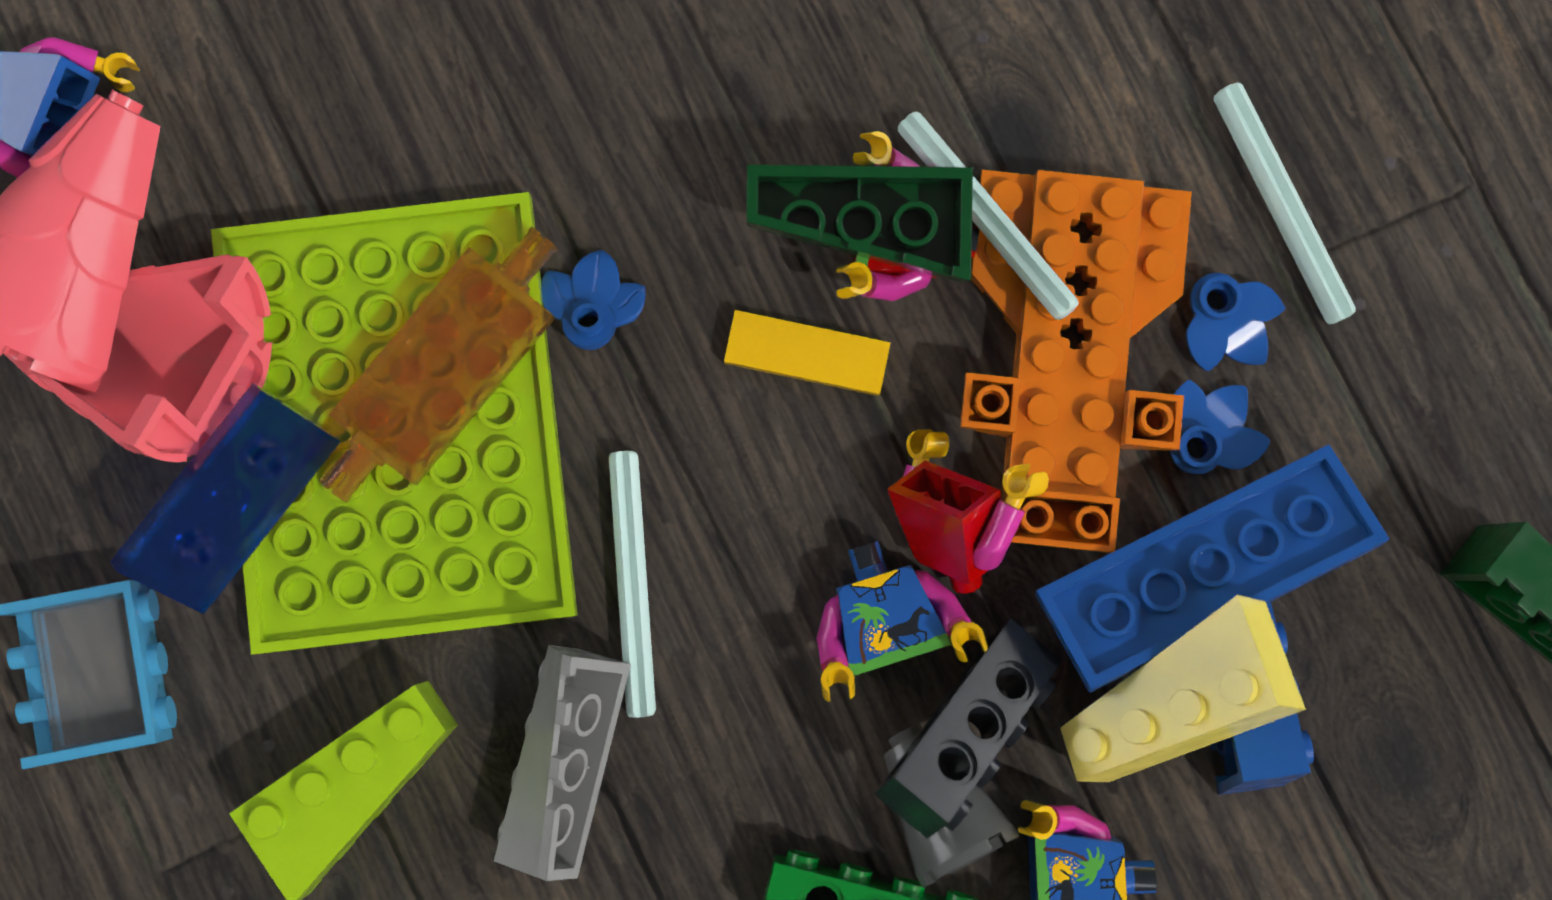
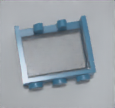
(91, 671)

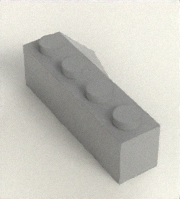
(561, 763)

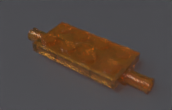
(441, 366)

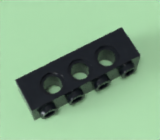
(916, 784)

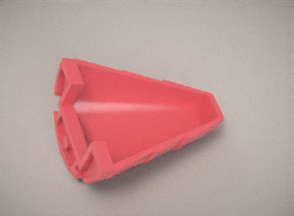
(72, 240)
(178, 356)

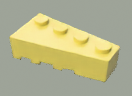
(1194, 693)

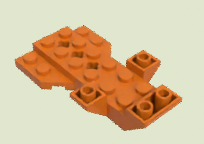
(1069, 405)

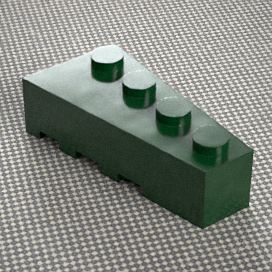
(875, 212)
(1510, 577)

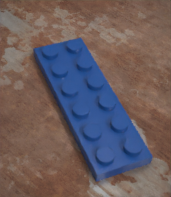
(1244, 544)

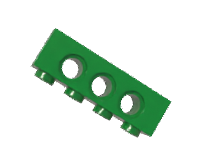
(799, 873)

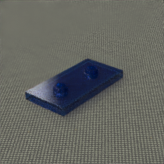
(225, 500)

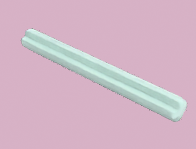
(1284, 203)
(994, 222)
(632, 583)

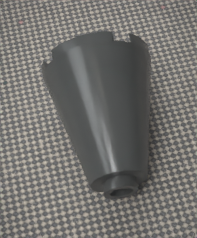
(955, 849)

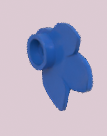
(592, 292)
(1234, 328)
(1218, 426)

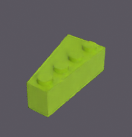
(332, 797)

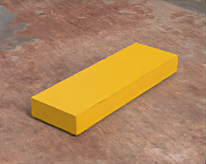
(807, 353)

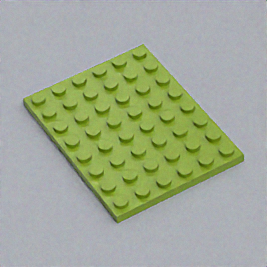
(489, 519)

